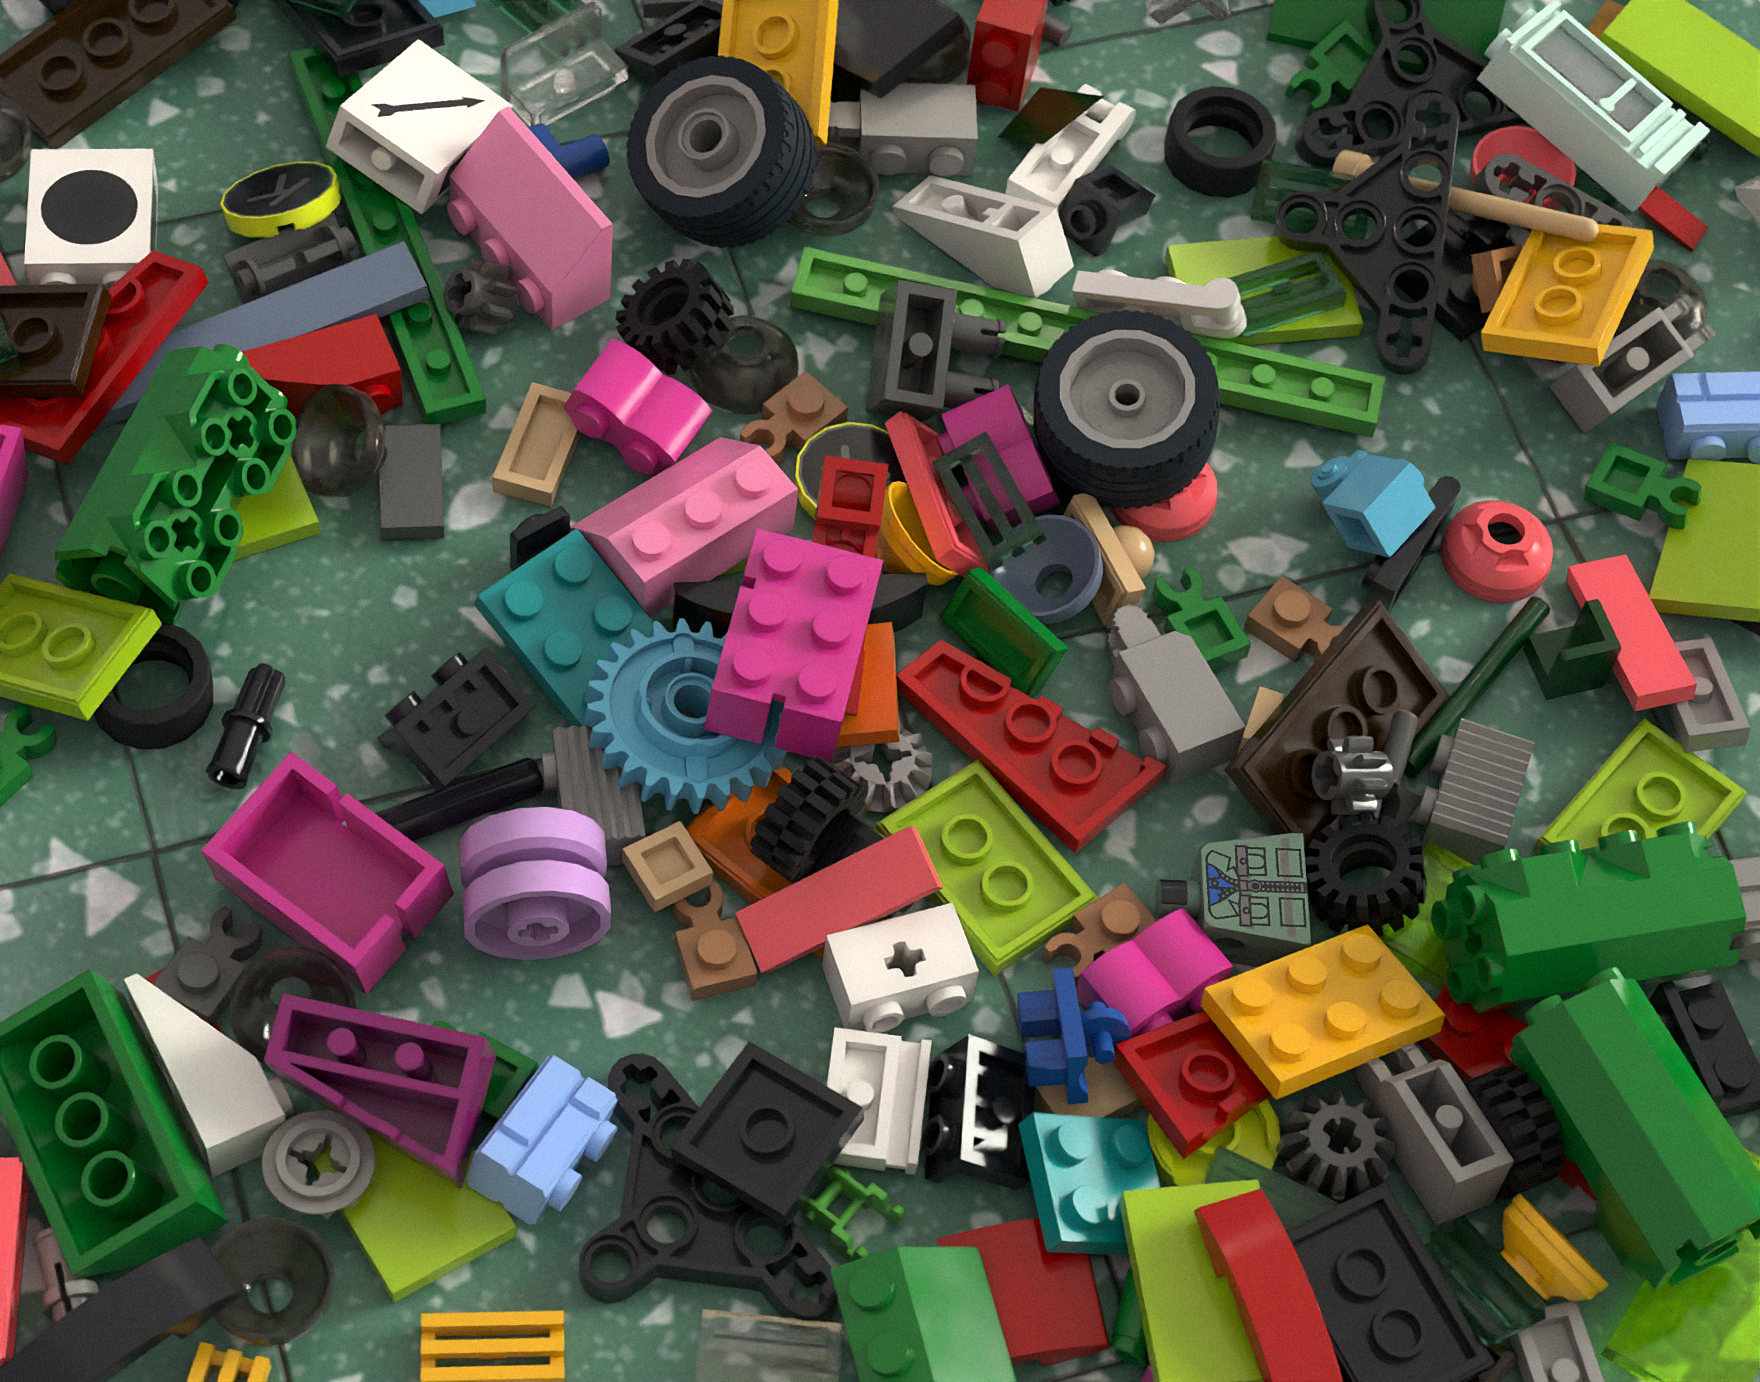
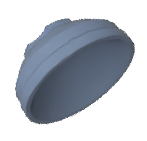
(1068, 549)

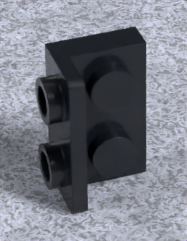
(674, 41)
(458, 718)
(1713, 1043)
(975, 1113)

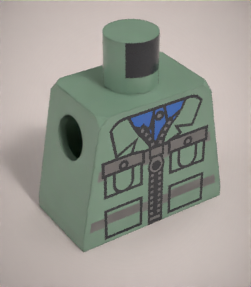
(1246, 897)

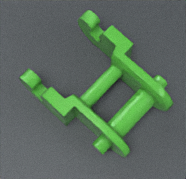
(871, 1197)

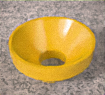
(904, 541)
(1546, 1255)

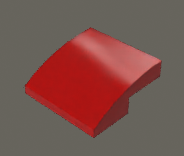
(1041, 1297)

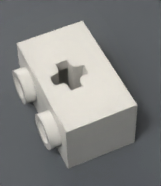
(900, 969)

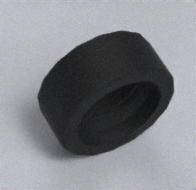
(1227, 109)
(172, 722)

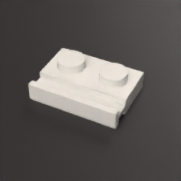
(890, 1085)

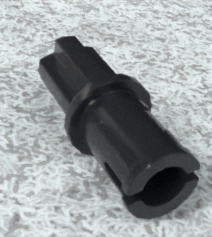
(246, 727)

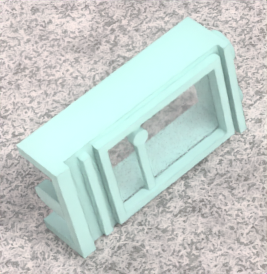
(1589, 103)

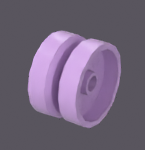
(534, 883)

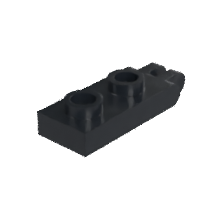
(1390, 576)

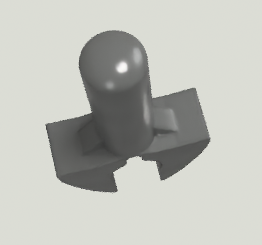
(1399, 801)

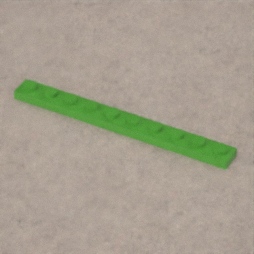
(1245, 374)

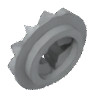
(908, 774)
(304, 1139)

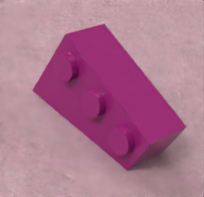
(388, 1074)

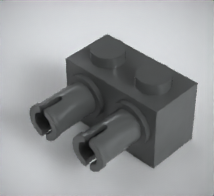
(913, 352)

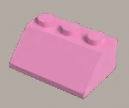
(533, 220)
(691, 520)

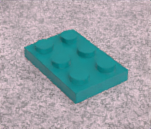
(562, 618)

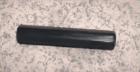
(465, 799)

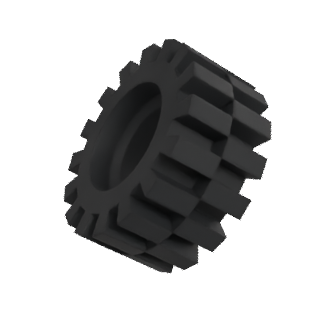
(675, 315)
(806, 819)
(1359, 847)
(1522, 1126)

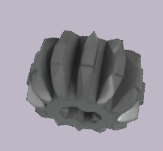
(1346, 1127)

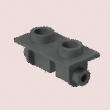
(288, 258)

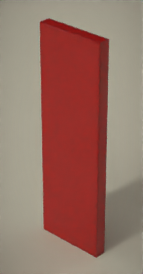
(1673, 218)

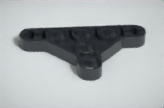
(1389, 91)
(1391, 202)
(714, 1236)

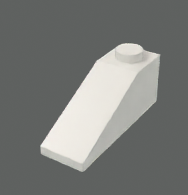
(993, 234)
(211, 1079)

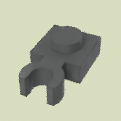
(205, 974)

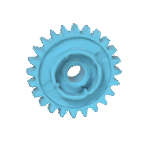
(640, 725)

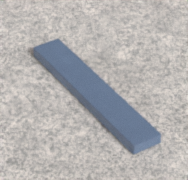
(358, 289)

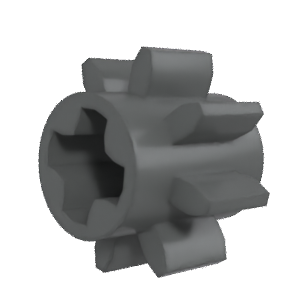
(481, 296)
(1352, 775)

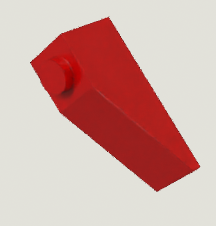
(340, 354)

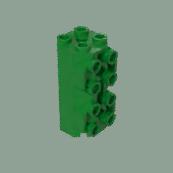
(168, 495)
(1561, 917)
(1641, 1130)

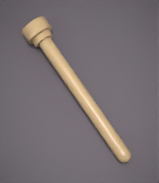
(1488, 206)

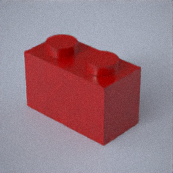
(1006, 50)

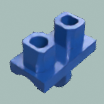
(1078, 1035)

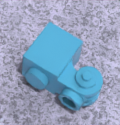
(1372, 500)

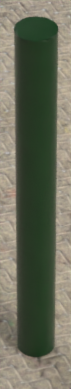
(1476, 683)

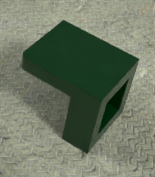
(1574, 656)

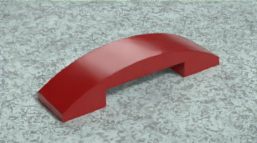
(850, 520)
(1269, 1289)

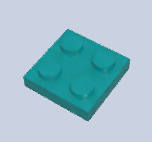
(1079, 1176)

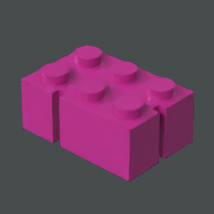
(793, 643)
(325, 882)

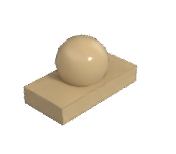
(1125, 555)

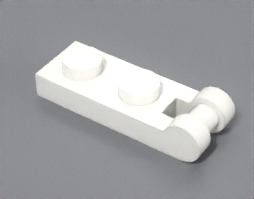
(1075, 151)
(1200, 309)

